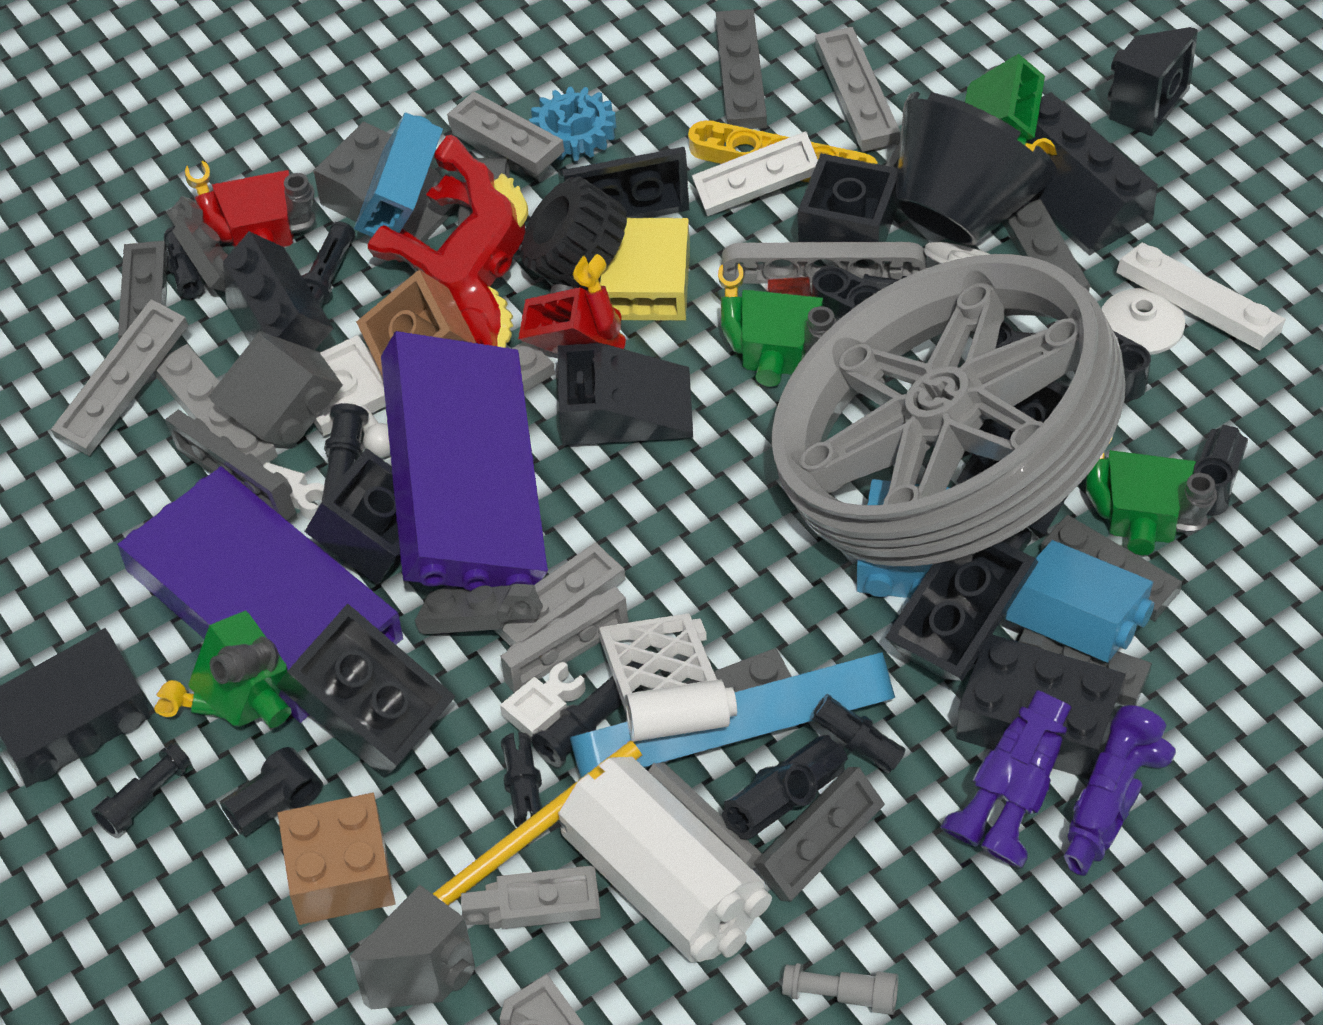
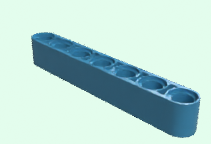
(758, 713)

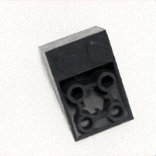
(621, 396)

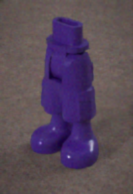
(1013, 772)
(1112, 790)

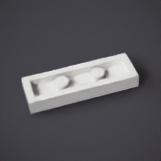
(756, 173)

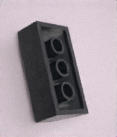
(1096, 188)

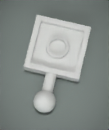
(362, 387)

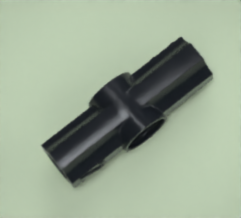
(784, 786)

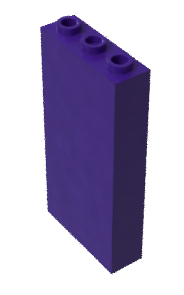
(461, 463)
(233, 553)

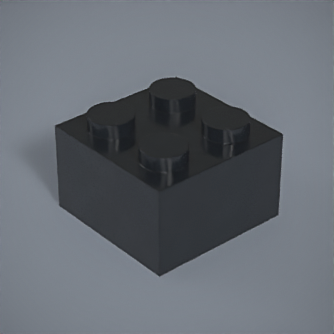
(847, 202)
(361, 518)

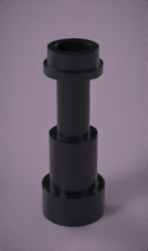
(117, 812)

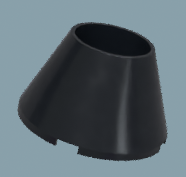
(963, 168)

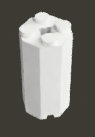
(663, 860)

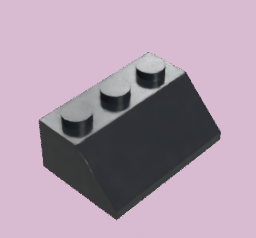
(643, 183)
(271, 295)
(959, 609)
(68, 708)

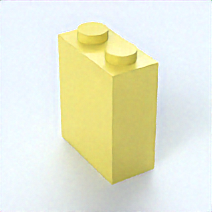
(650, 270)

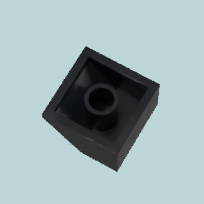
(1151, 78)

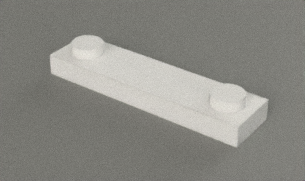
(1201, 296)

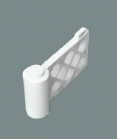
(670, 705)

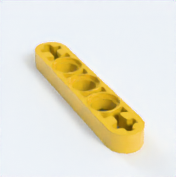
(719, 133)

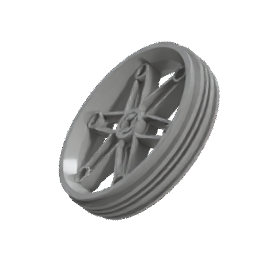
(948, 408)

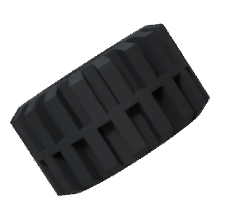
(572, 224)

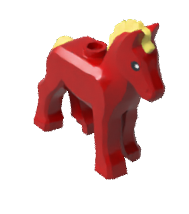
(476, 249)

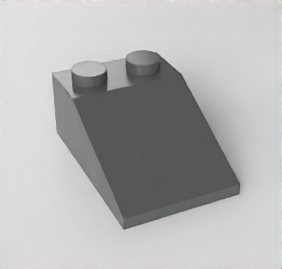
(347, 174)

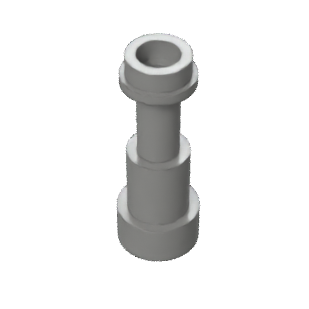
(850, 988)

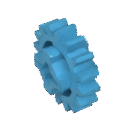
(576, 119)

